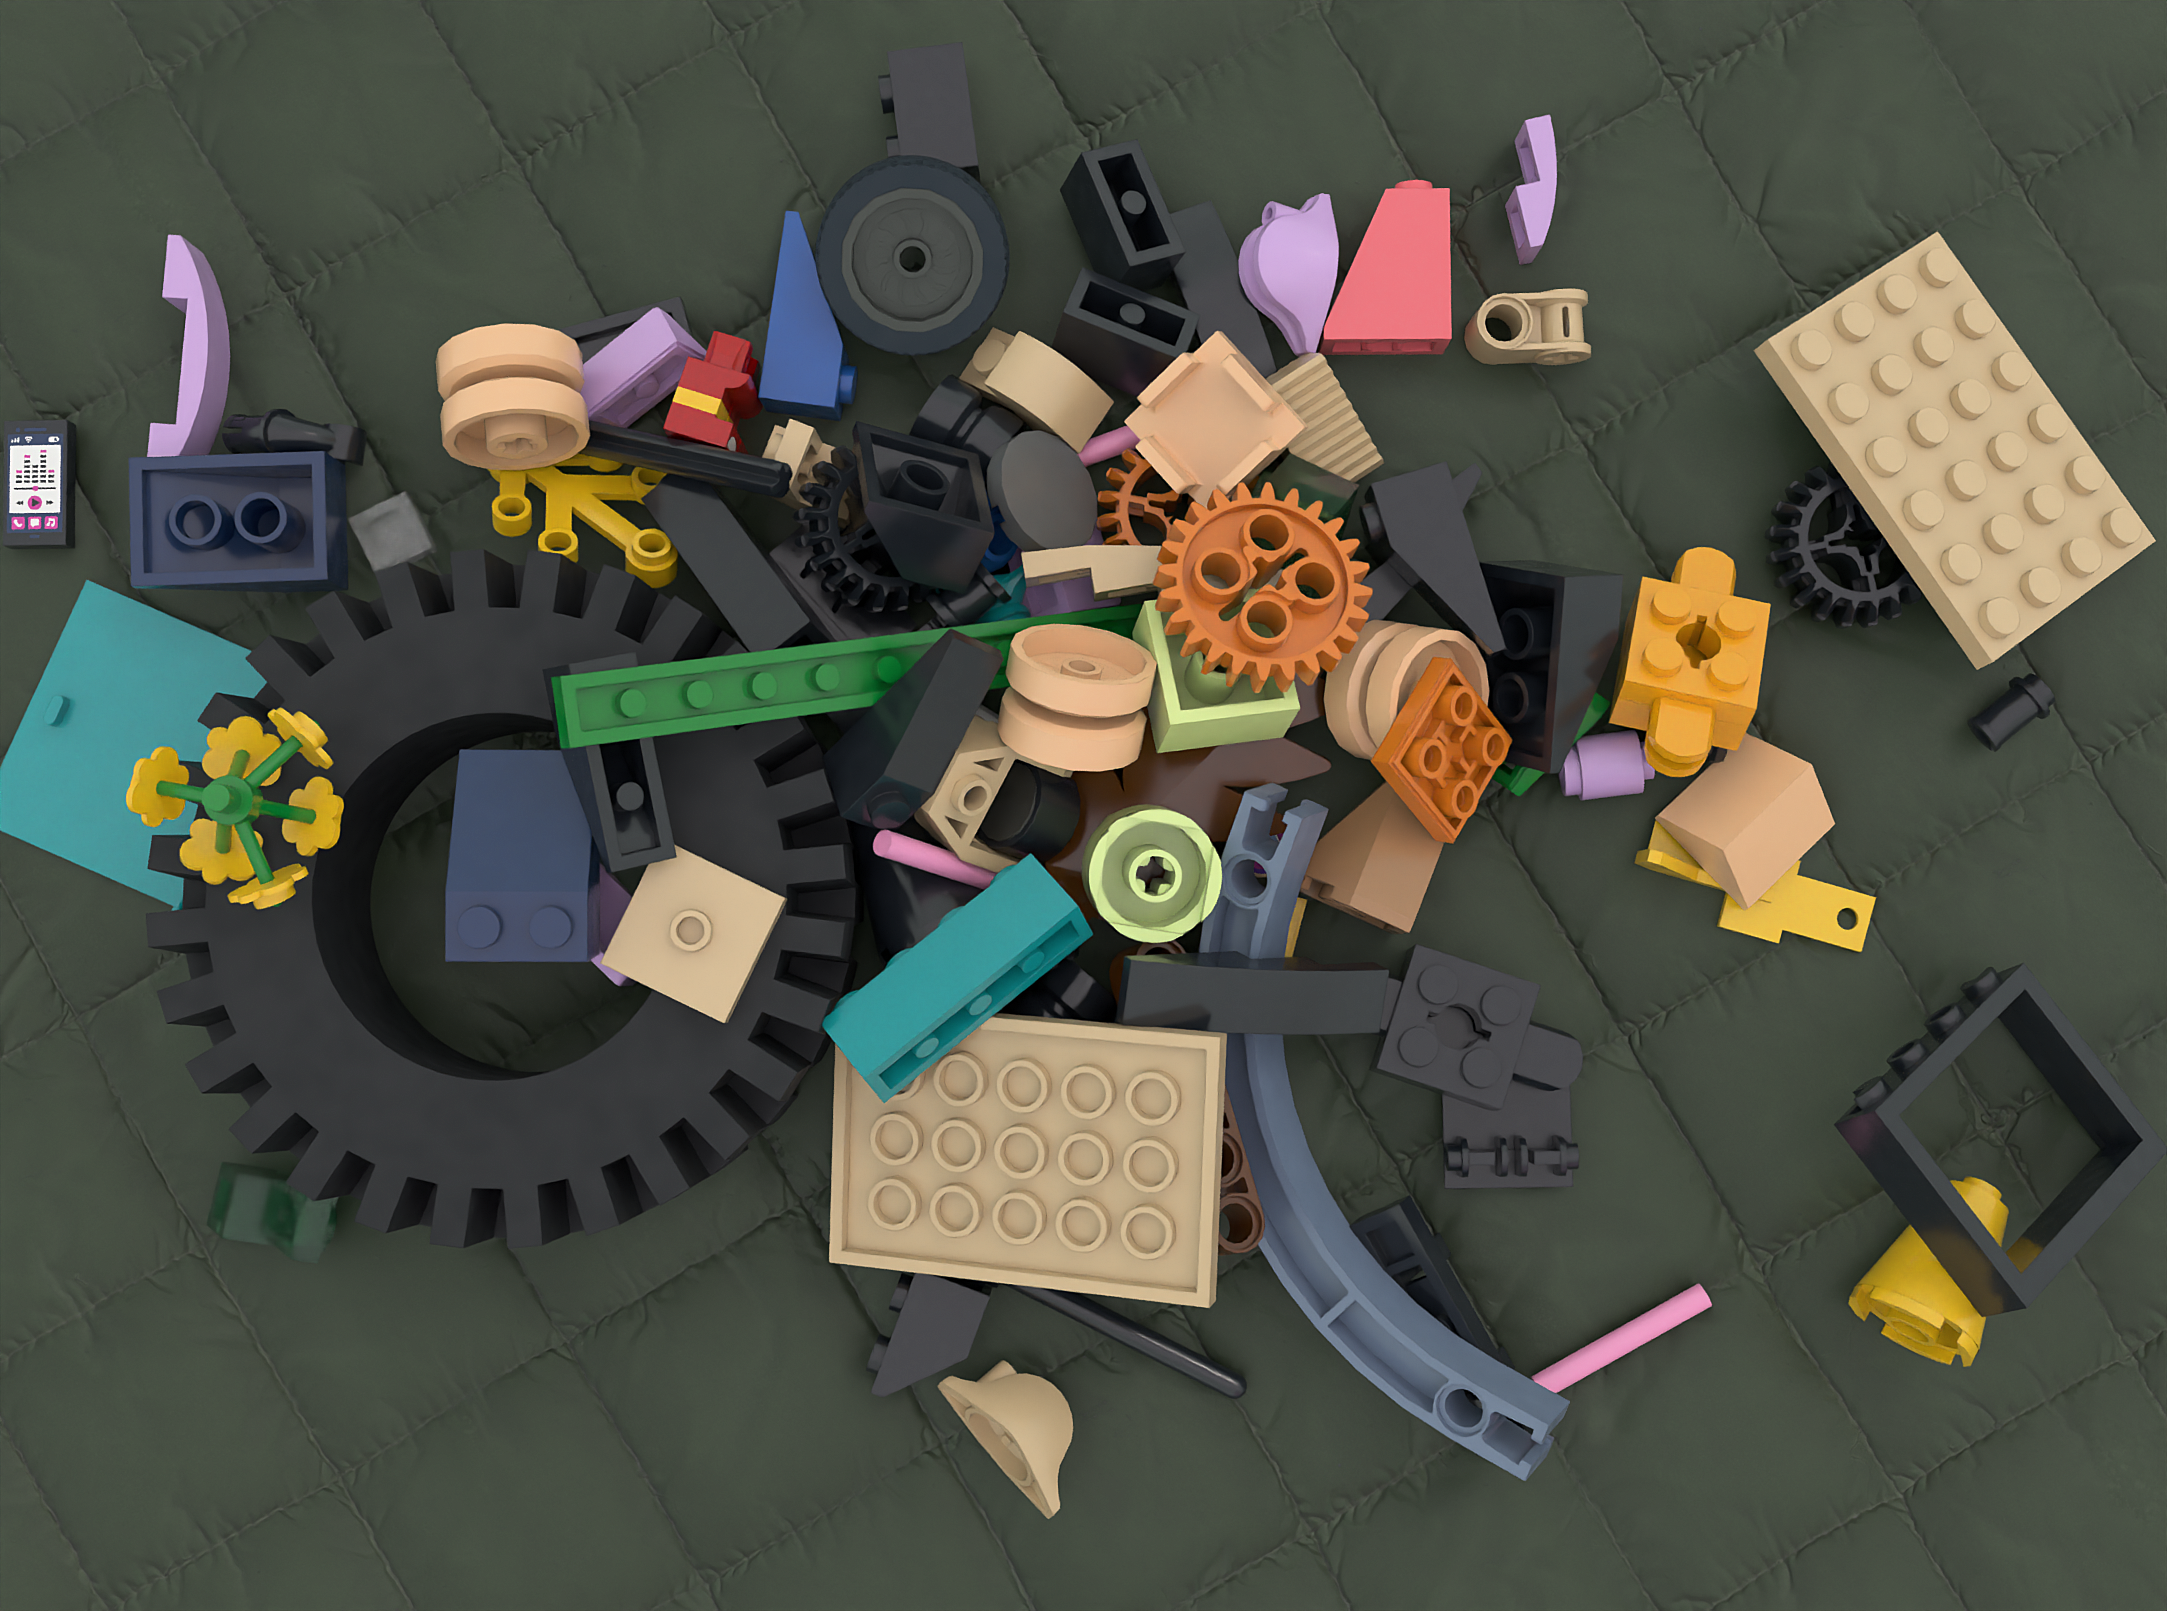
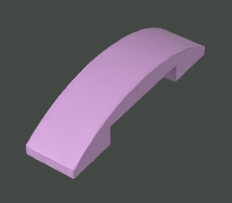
(205, 355)

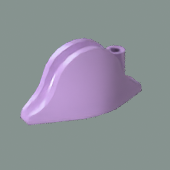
(1292, 269)

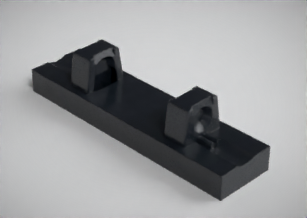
(1403, 1248)

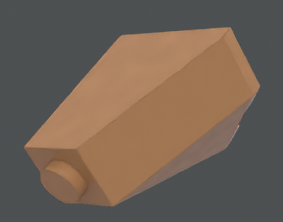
(1374, 863)

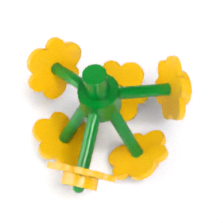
(240, 763)

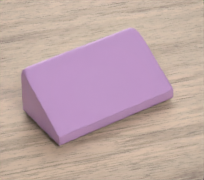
(637, 369)

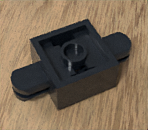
(1468, 1032)

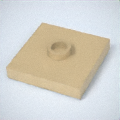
(694, 932)

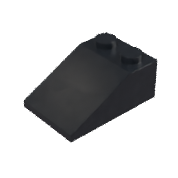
(1558, 642)

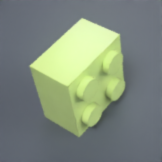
(1198, 708)

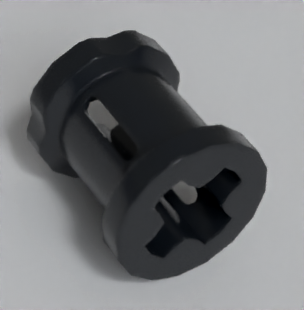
(968, 608)

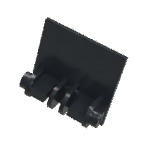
(1511, 1147)

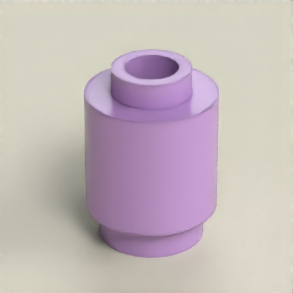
(1605, 766)

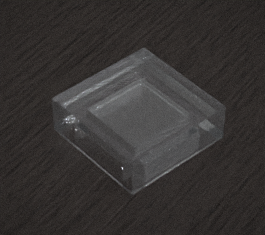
(393, 533)

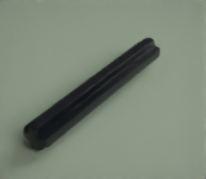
(688, 459)

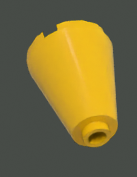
(1919, 1297)

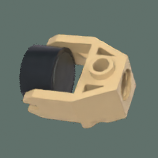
(1011, 807)

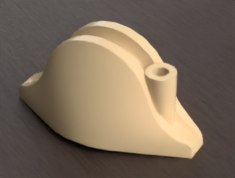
(1021, 1426)

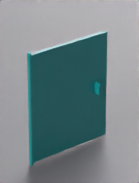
(106, 699)

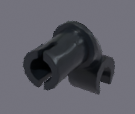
(283, 432)

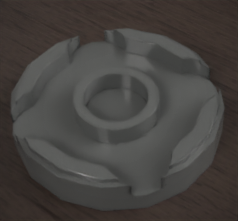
(1042, 492)

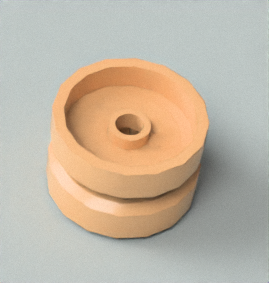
(512, 397)
(1381, 673)
(1076, 697)

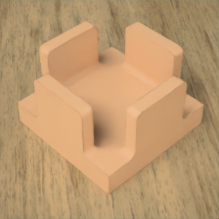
(1212, 421)

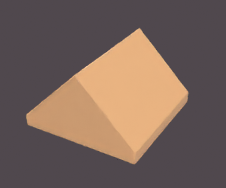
(1749, 817)

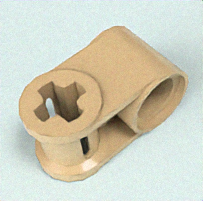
(1542, 326)

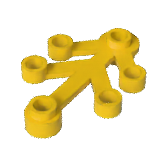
(647, 551)

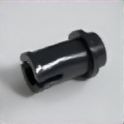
(2012, 711)

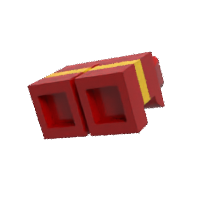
(716, 395)

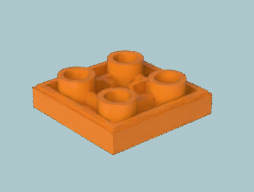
(1442, 750)

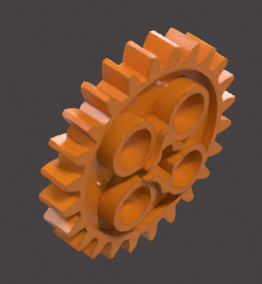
(1304, 629)

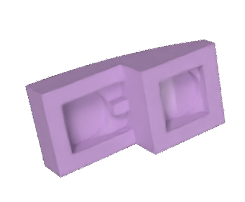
(1533, 203)

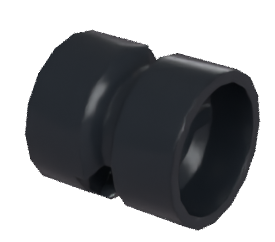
(957, 420)
(1066, 994)

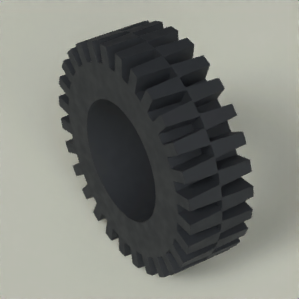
(299, 987)

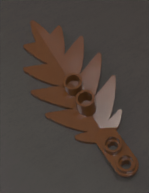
(1190, 784)

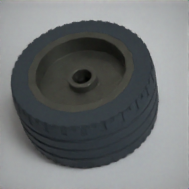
(923, 206)

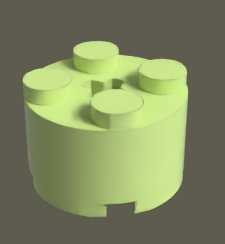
(1172, 902)

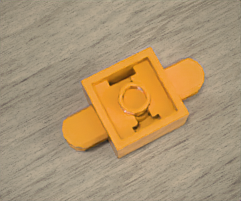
(1690, 663)

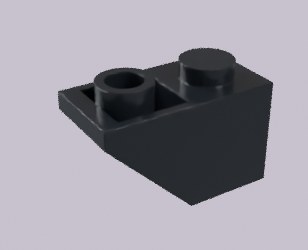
(932, 1331)

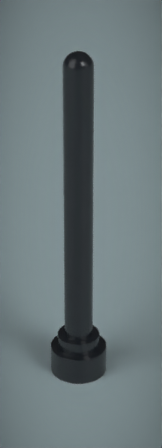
(1135, 1337)

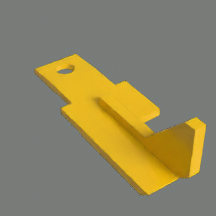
(1789, 905)

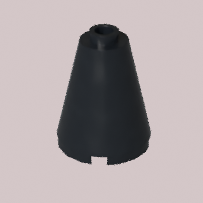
(902, 899)

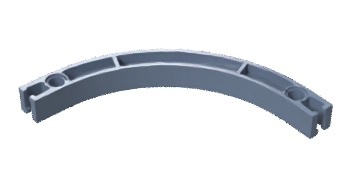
(1304, 1230)

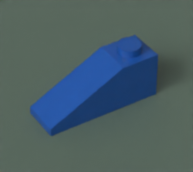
(804, 355)

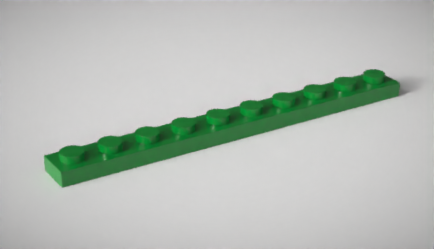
(773, 682)

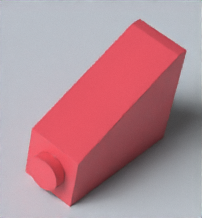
(1399, 280)

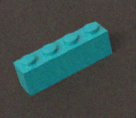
(957, 977)

